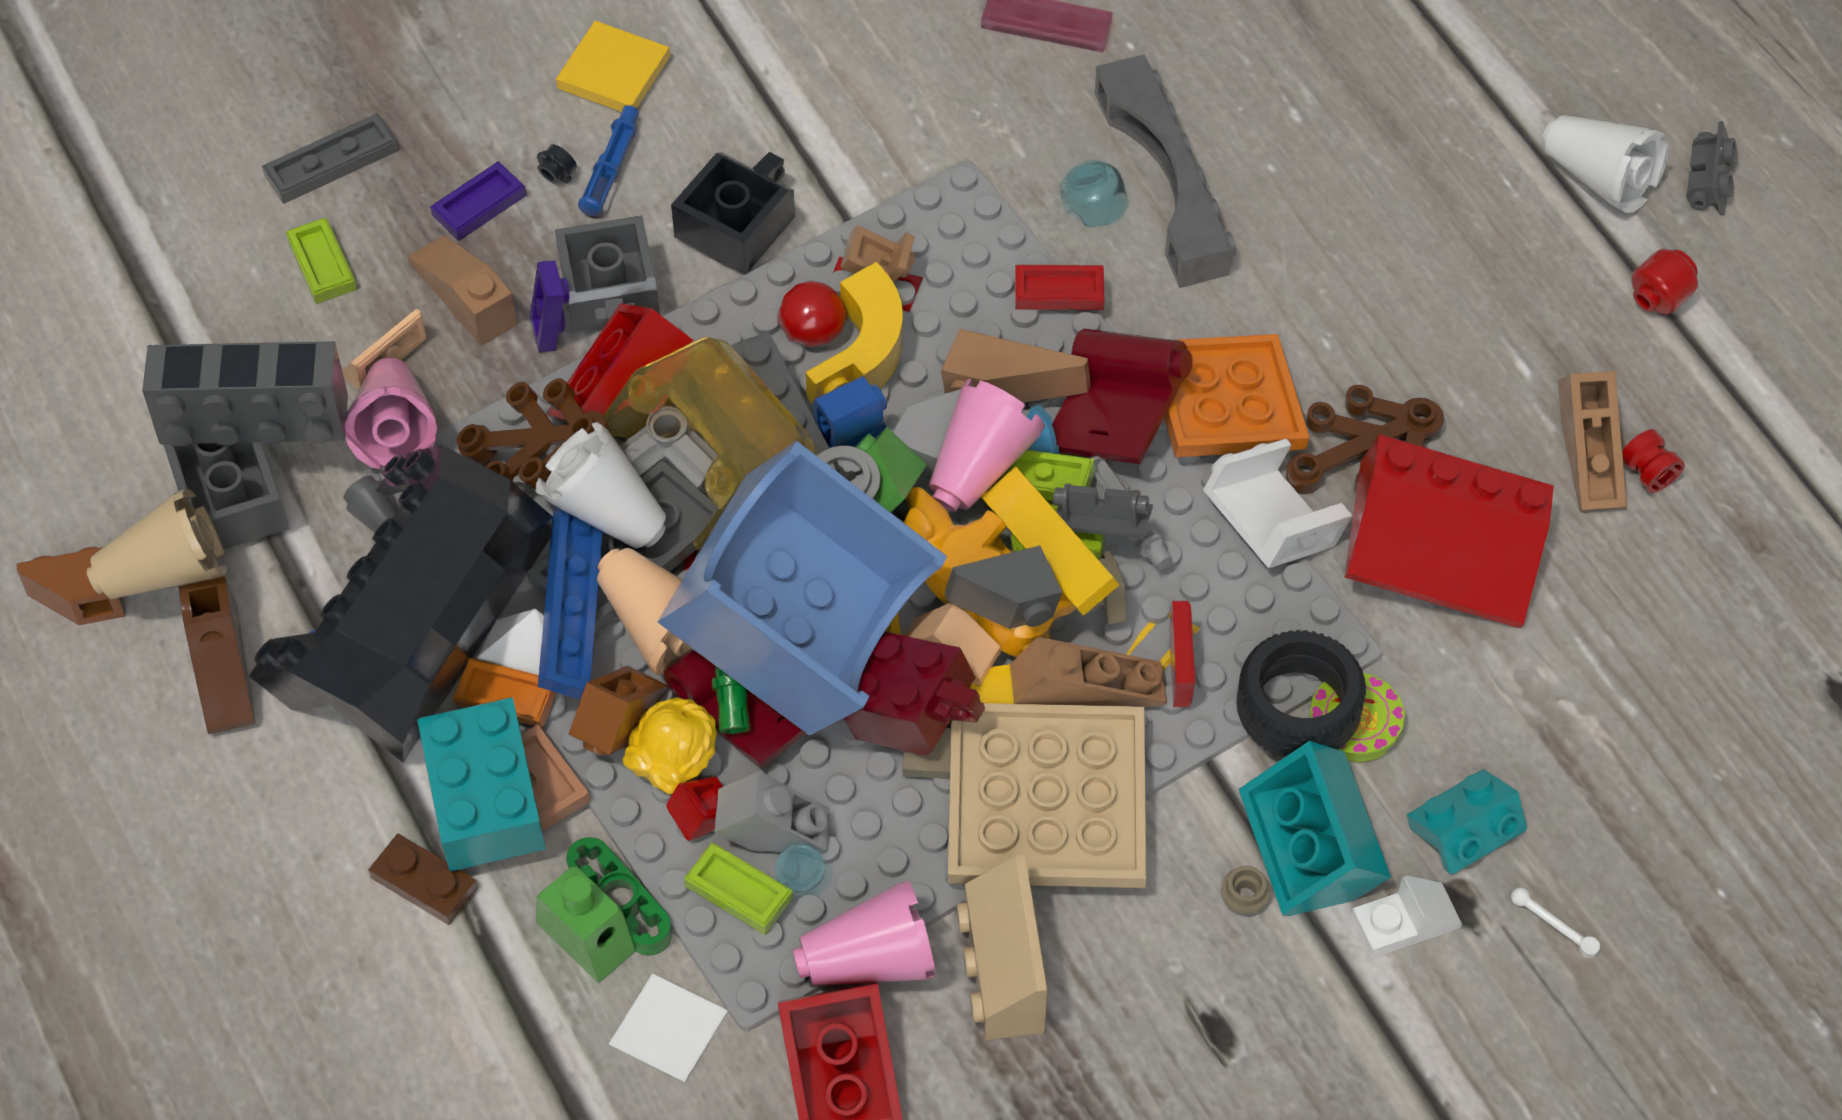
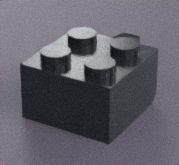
(734, 209)

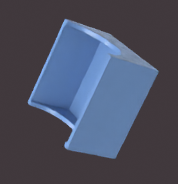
(799, 587)

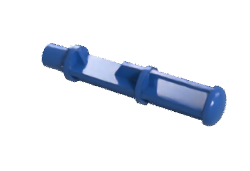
(608, 164)

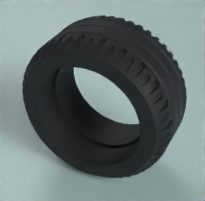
(1302, 654)

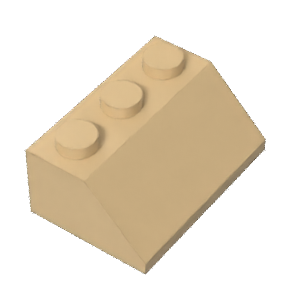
(1004, 952)

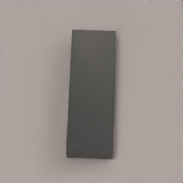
(330, 158)

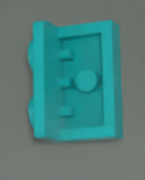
(1469, 819)

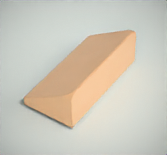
(394, 344)

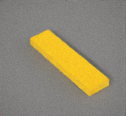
(1038, 524)

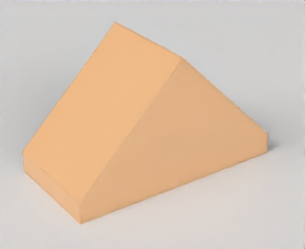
(957, 628)

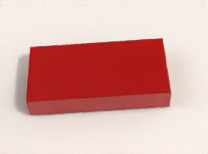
(1059, 287)
(1182, 654)

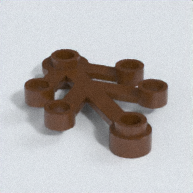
(1364, 434)
(482, 444)

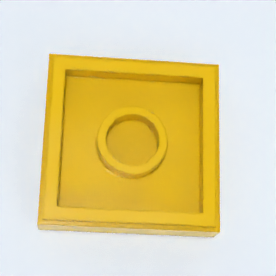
(613, 67)

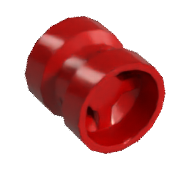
(1654, 463)

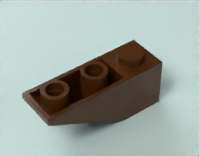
(217, 654)

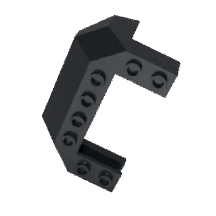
(415, 600)

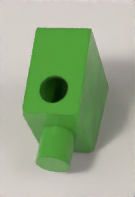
(577, 915)

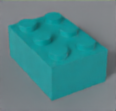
(481, 784)

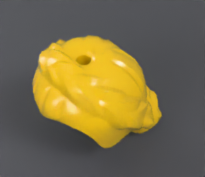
(671, 743)

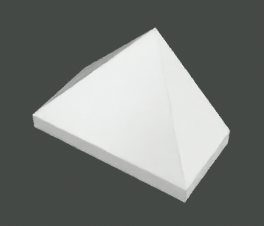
(515, 642)

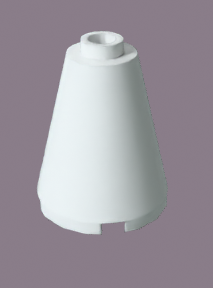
(1609, 157)
(602, 488)

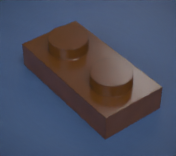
(423, 879)

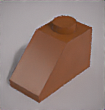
(613, 708)

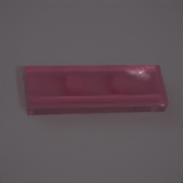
(1049, 22)

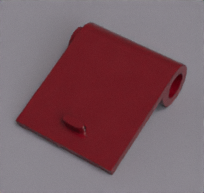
(1128, 395)
(769, 730)

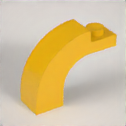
(877, 313)

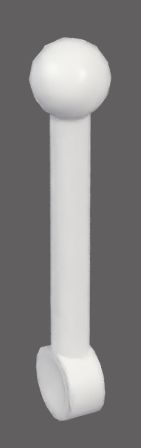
(1588, 946)

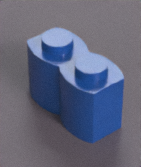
(850, 413)

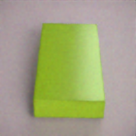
(321, 260)
(738, 888)

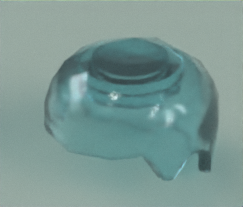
(1094, 193)

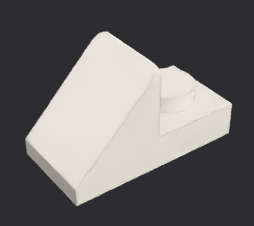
(1405, 918)

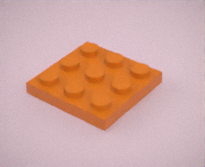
(1235, 398)

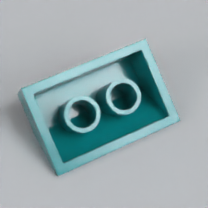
(1313, 830)

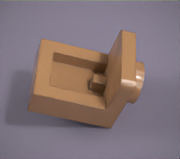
(867, 248)

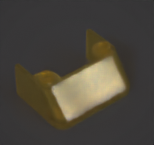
(722, 403)

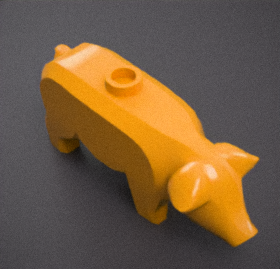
(966, 545)

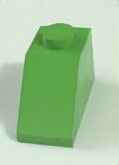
(896, 464)

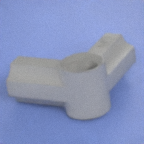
(682, 452)

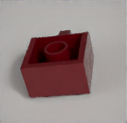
(913, 694)

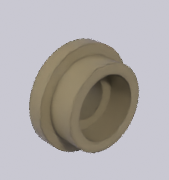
(1249, 878)

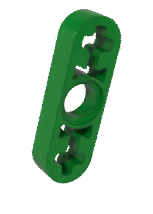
(615, 875)

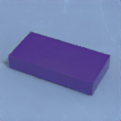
(478, 201)

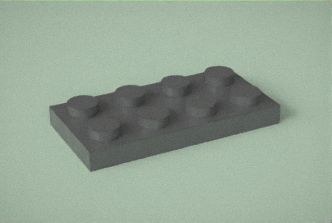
(686, 516)

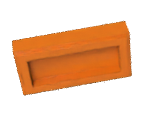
(490, 682)

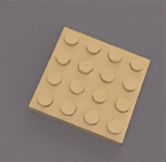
(1050, 787)

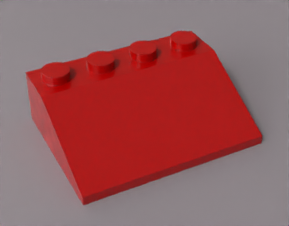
(1448, 530)

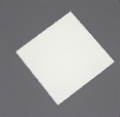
(668, 1027)

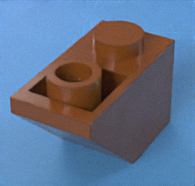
(65, 588)

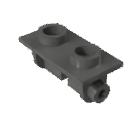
(1714, 155)
(1120, 514)

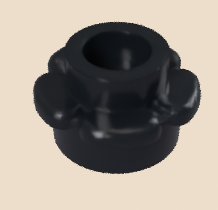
(556, 164)

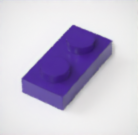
(547, 305)

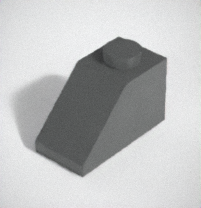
(1007, 588)

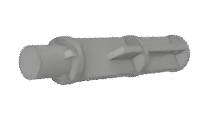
(1152, 544)

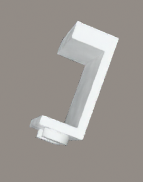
(1269, 509)

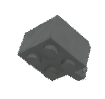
(606, 267)

